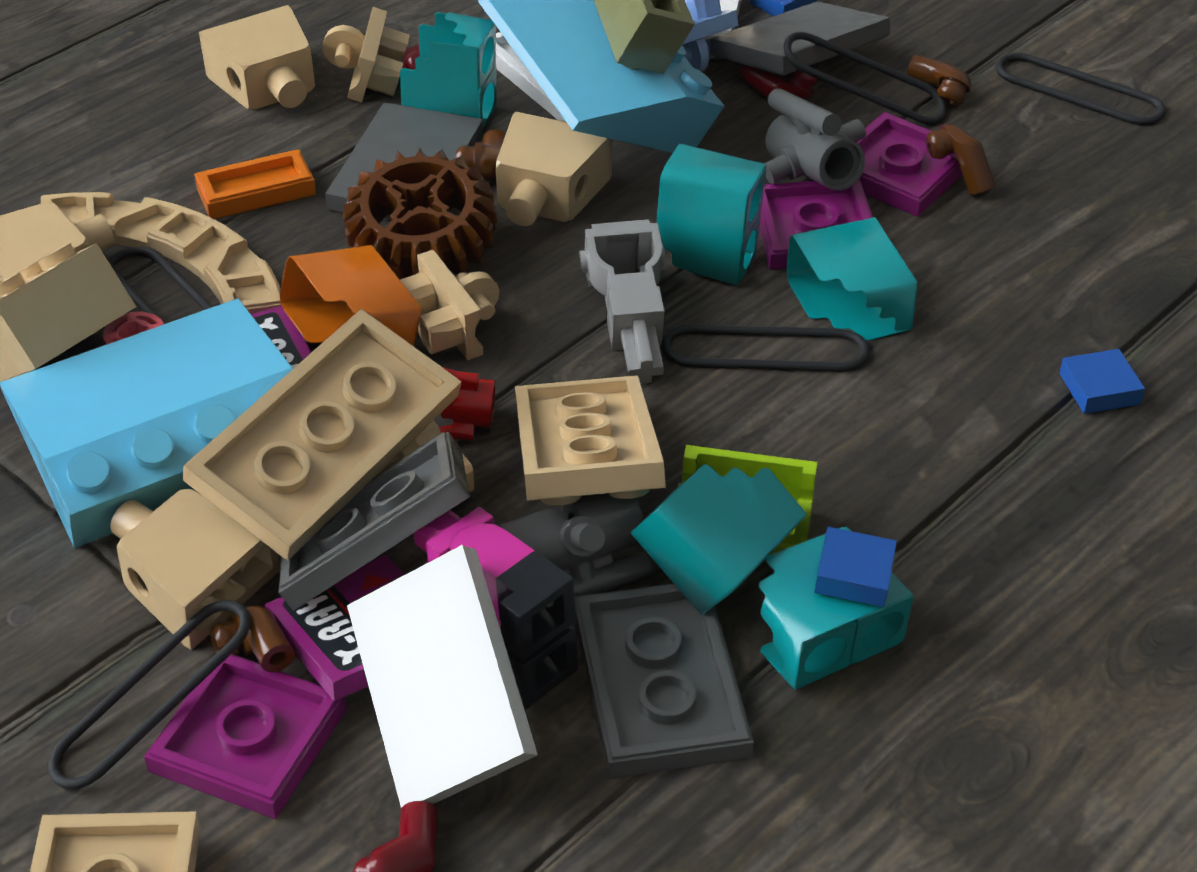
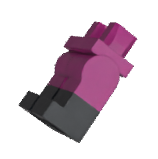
(527, 593)

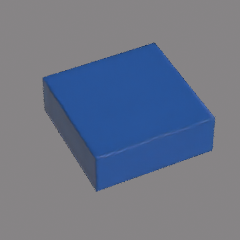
(1101, 381)
(855, 566)

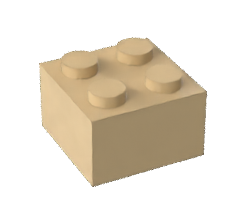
(56, 306)

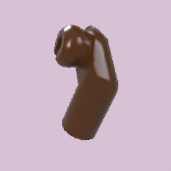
(949, 80)
(964, 149)
(484, 153)
(263, 639)

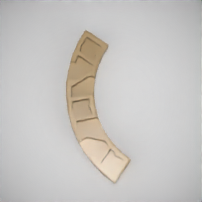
(186, 237)

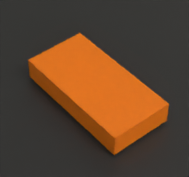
(255, 184)

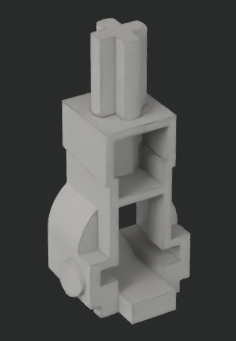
(631, 298)

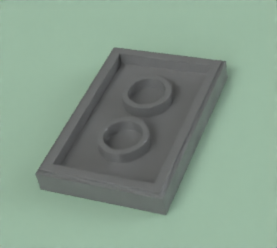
(762, 42)
(404, 131)
(378, 518)
(660, 682)

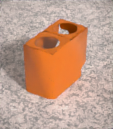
(331, 286)

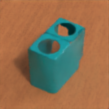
(454, 68)
(711, 212)
(853, 278)
(717, 531)
(819, 631)

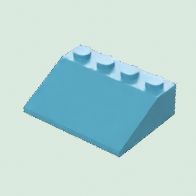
(596, 96)
(138, 410)

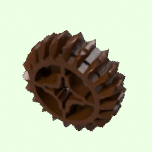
(418, 200)

